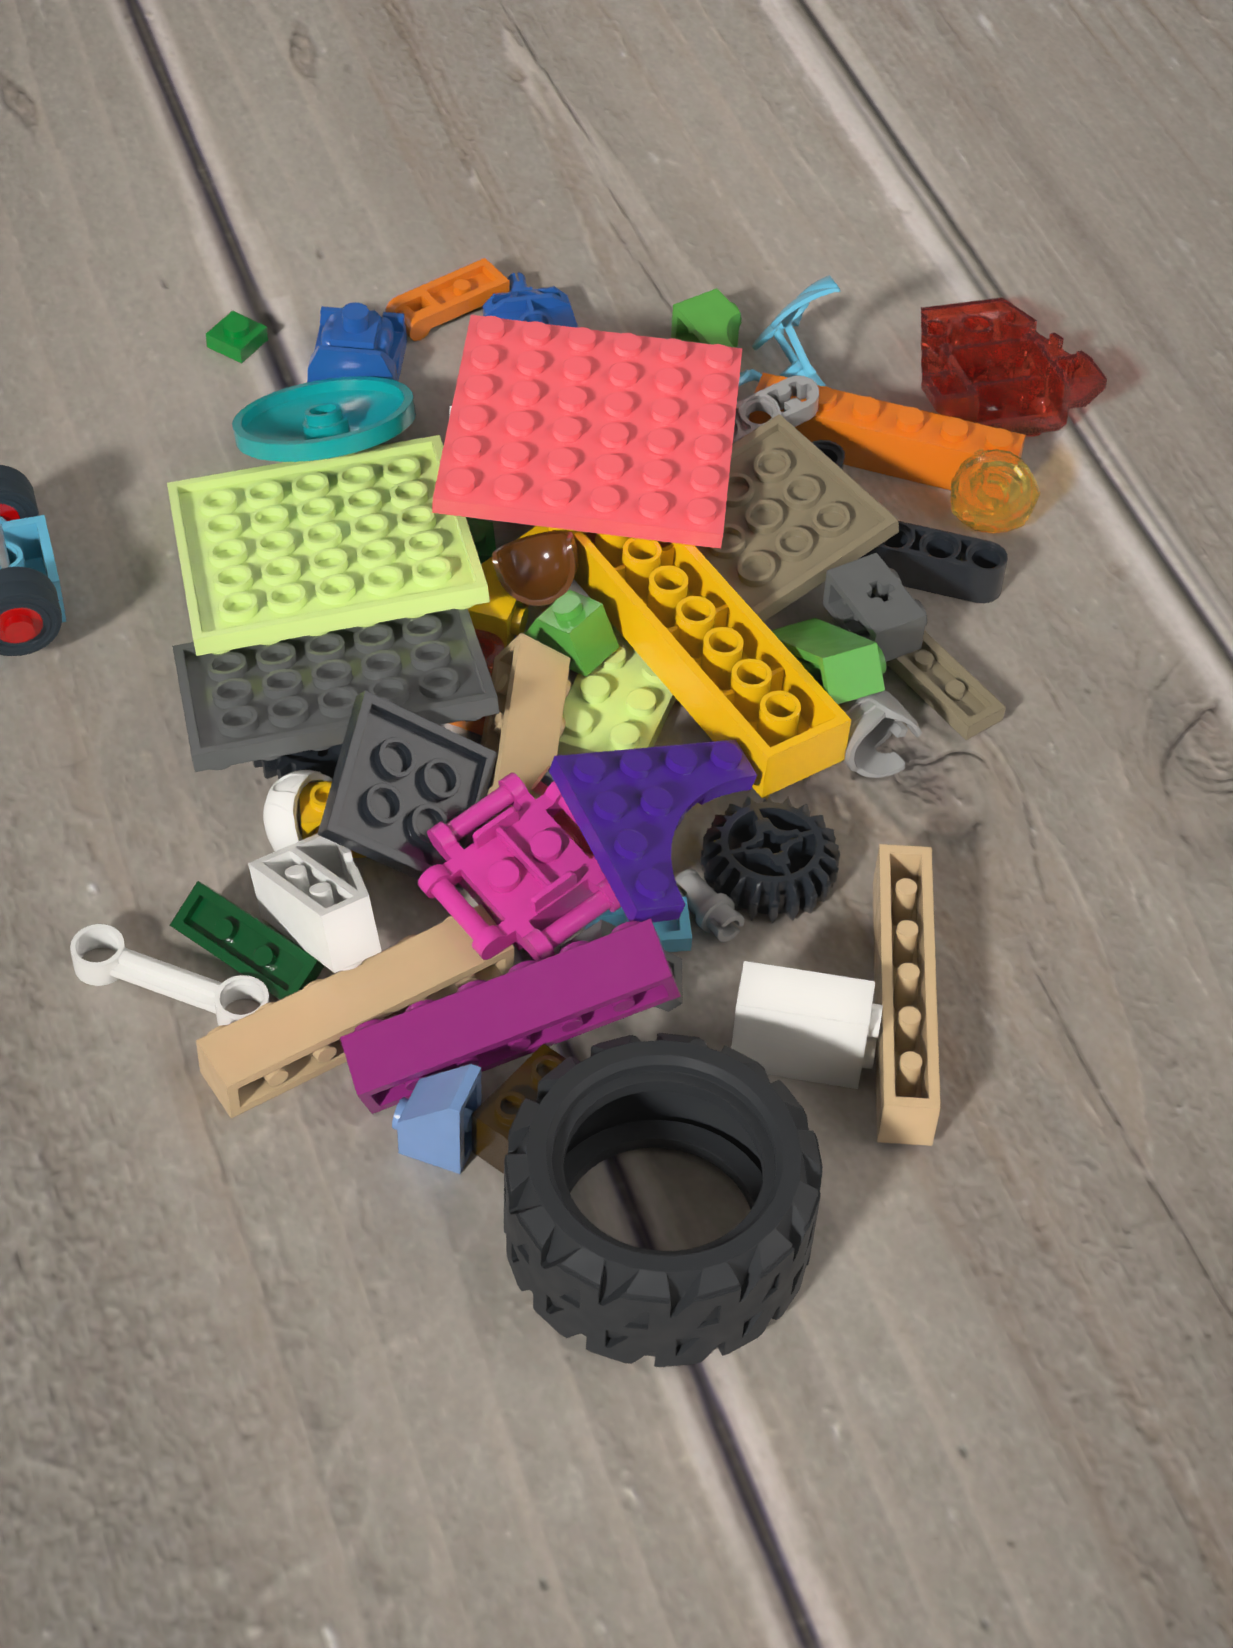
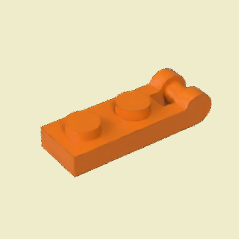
(448, 297)

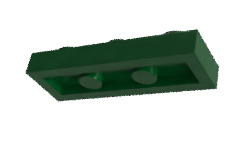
(245, 942)

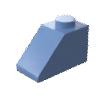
(438, 1118)

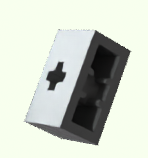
(875, 605)

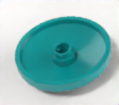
(324, 419)

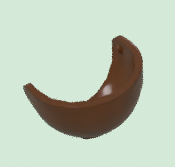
(537, 566)

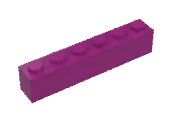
(511, 1013)

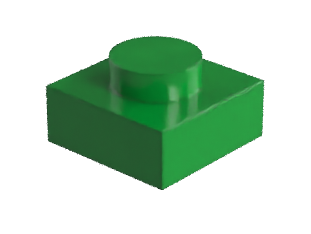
(236, 336)

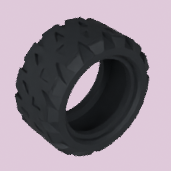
(683, 1100)

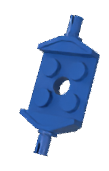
(530, 305)

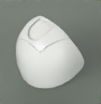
(284, 805)

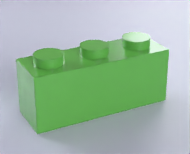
(836, 658)

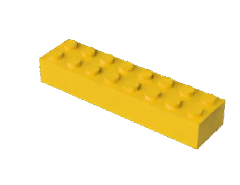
(714, 655)

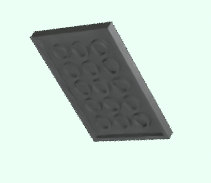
(303, 688)

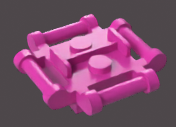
(519, 870)

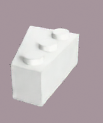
(317, 901)

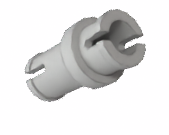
(712, 910)

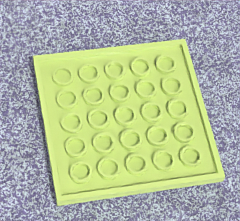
(320, 547)

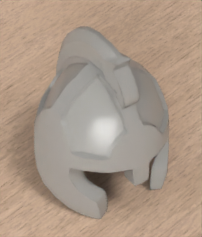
(872, 723)

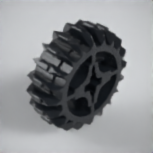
(758, 853)

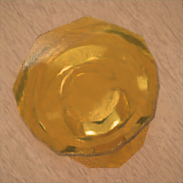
(993, 491)

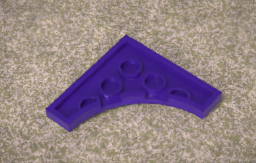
(633, 805)

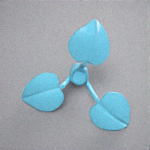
(786, 319)

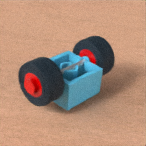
(28, 572)

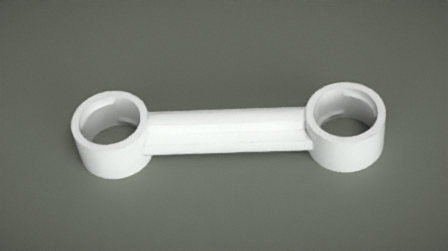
(159, 975)

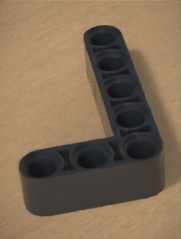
(936, 558)

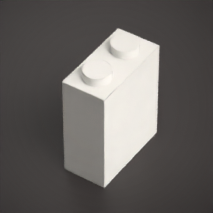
(806, 1023)

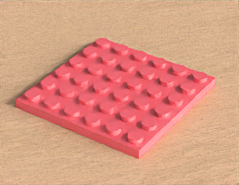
(591, 432)

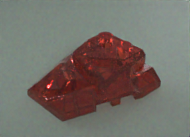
(998, 371)

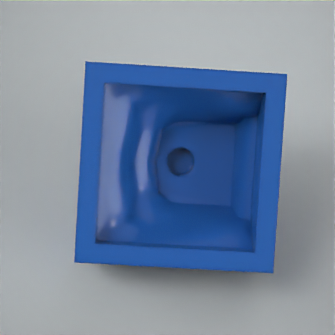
(358, 344)

